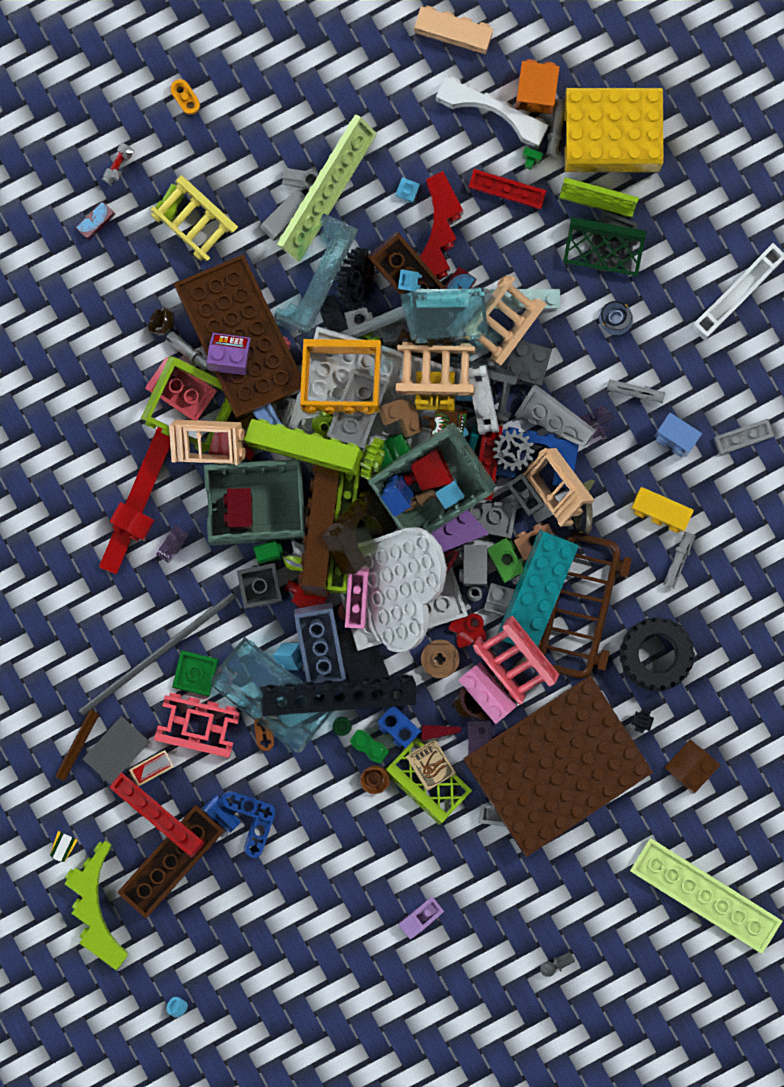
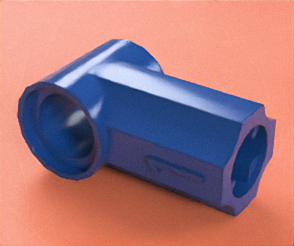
(222, 814)

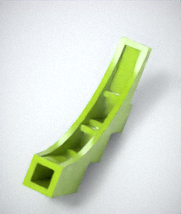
(85, 883)

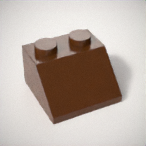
(692, 766)

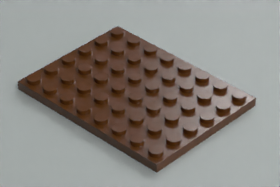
(557, 766)

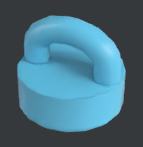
(176, 1007)

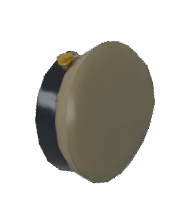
(583, 522)

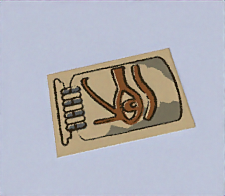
(430, 764)

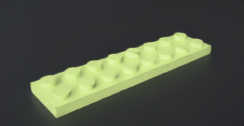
(327, 188)
(706, 895)

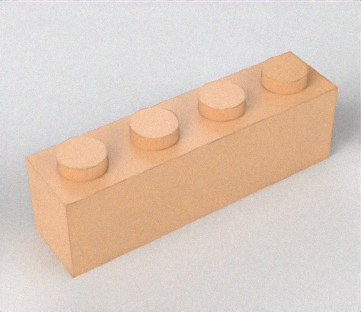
(453, 30)

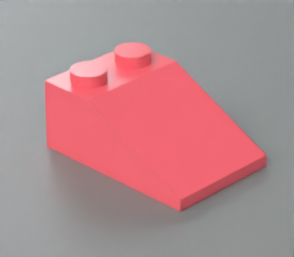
(183, 392)

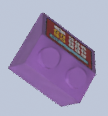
(228, 353)

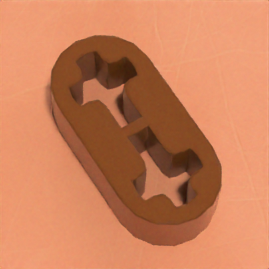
(259, 737)

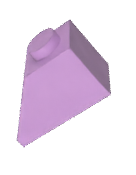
(421, 918)

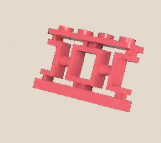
(194, 739)

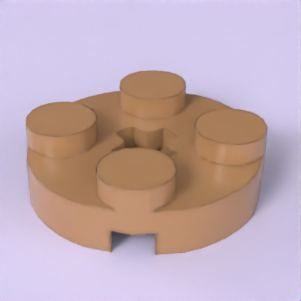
(432, 667)

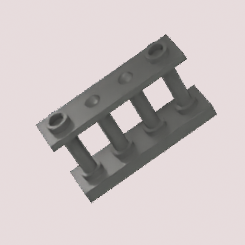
(506, 376)

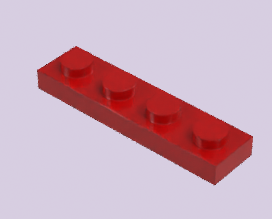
(507, 189)
(486, 455)

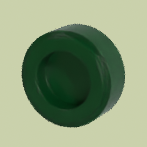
(342, 726)

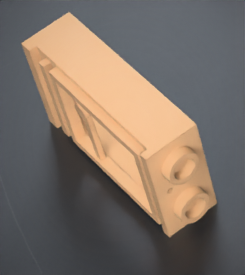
(180, 441)
(571, 503)

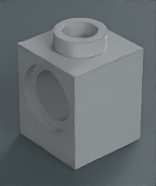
(350, 316)

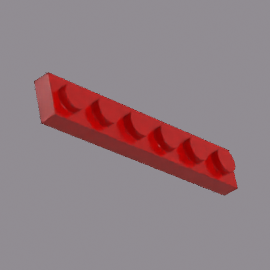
(157, 815)

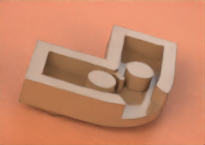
(405, 413)

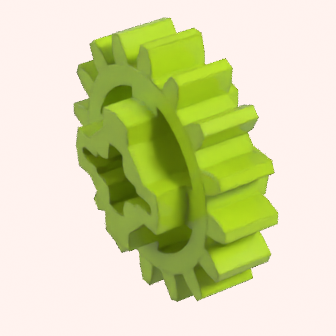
(372, 458)

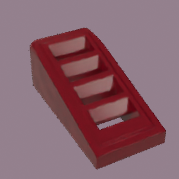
(432, 732)

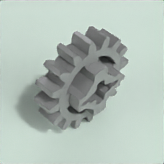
(525, 446)

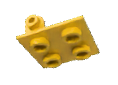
(435, 402)

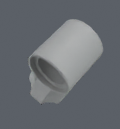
(298, 178)

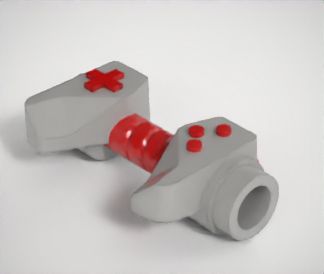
(113, 174)

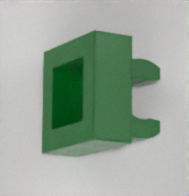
(531, 156)

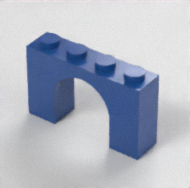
(565, 447)

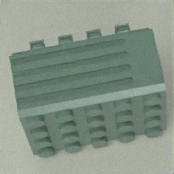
(463, 465)
(276, 500)

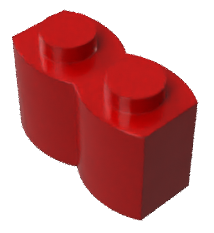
(131, 521)

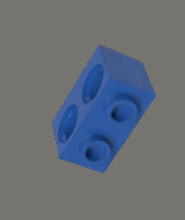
(402, 723)

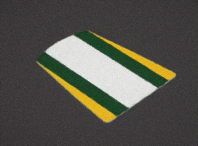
(62, 846)

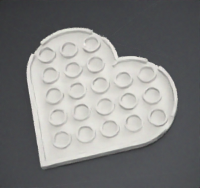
(403, 579)

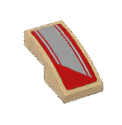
(151, 768)

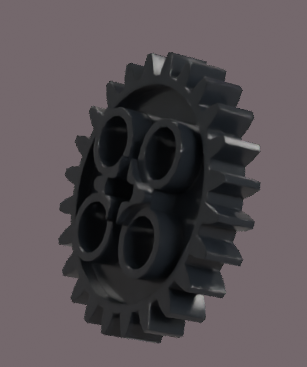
(356, 279)

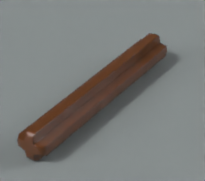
(77, 745)

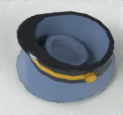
(615, 318)

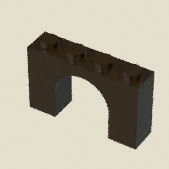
(342, 534)

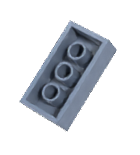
(319, 643)

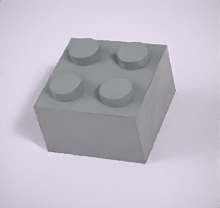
(474, 565)

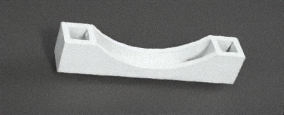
(456, 95)
(738, 292)

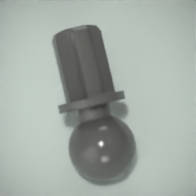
(548, 968)

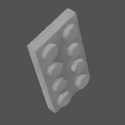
(357, 426)

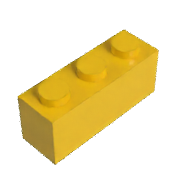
(661, 510)

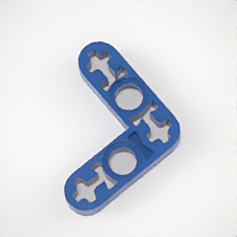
(258, 819)

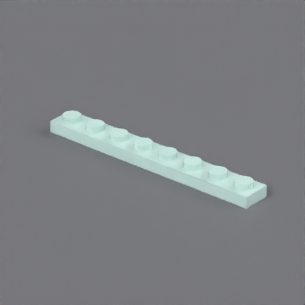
(549, 296)

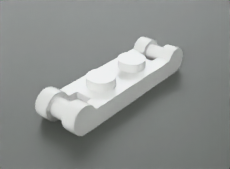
(483, 400)

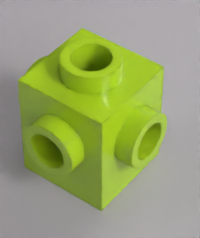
(319, 421)

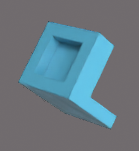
(449, 494)
(289, 656)

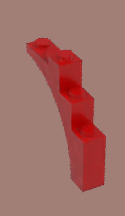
(446, 209)

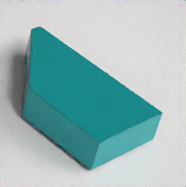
(473, 437)

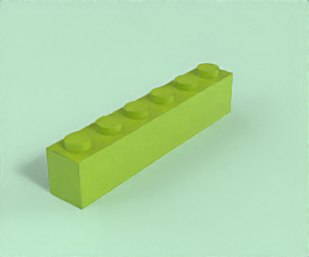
(304, 446)

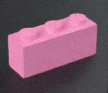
(357, 599)
(487, 692)

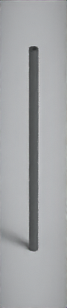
(158, 653)

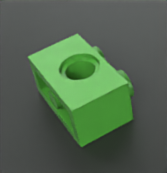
(502, 548)

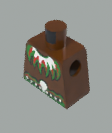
(444, 418)

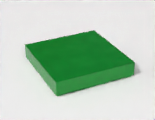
(195, 673)

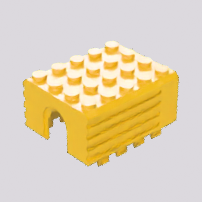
(613, 129)

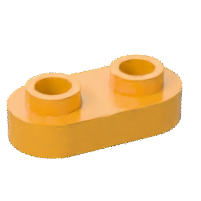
(185, 97)

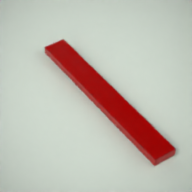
(137, 498)

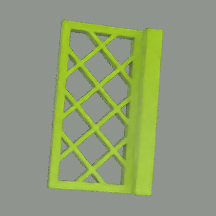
(598, 197)
(419, 795)

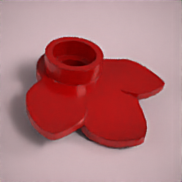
(466, 632)

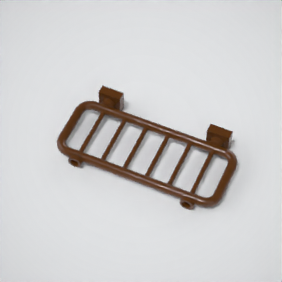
(593, 657)

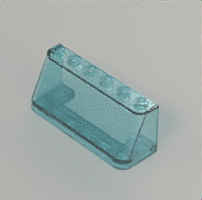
(240, 682)

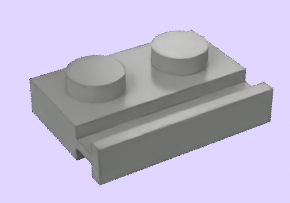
(498, 599)

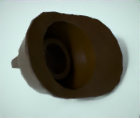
(468, 707)

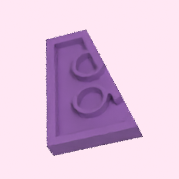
(459, 531)

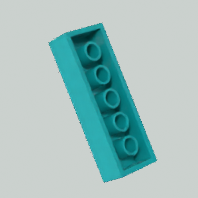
(540, 584)

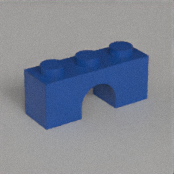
(397, 494)

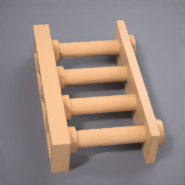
(521, 322)
(444, 386)

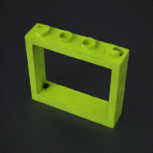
(172, 362)

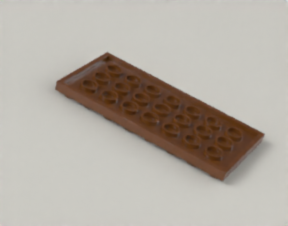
(231, 303)

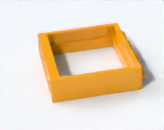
(339, 346)

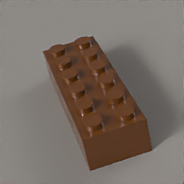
(397, 255)
(168, 865)

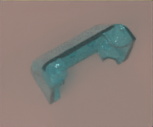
(445, 314)

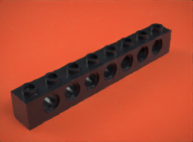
(345, 701)

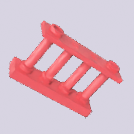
(523, 644)

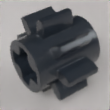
(642, 721)

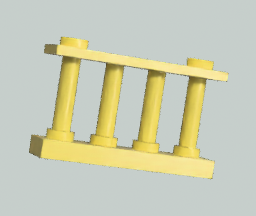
(184, 186)

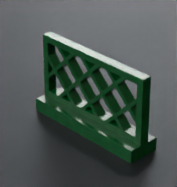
(608, 230)

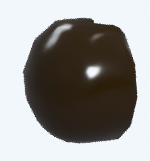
(161, 322)

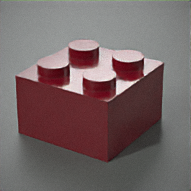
(239, 509)

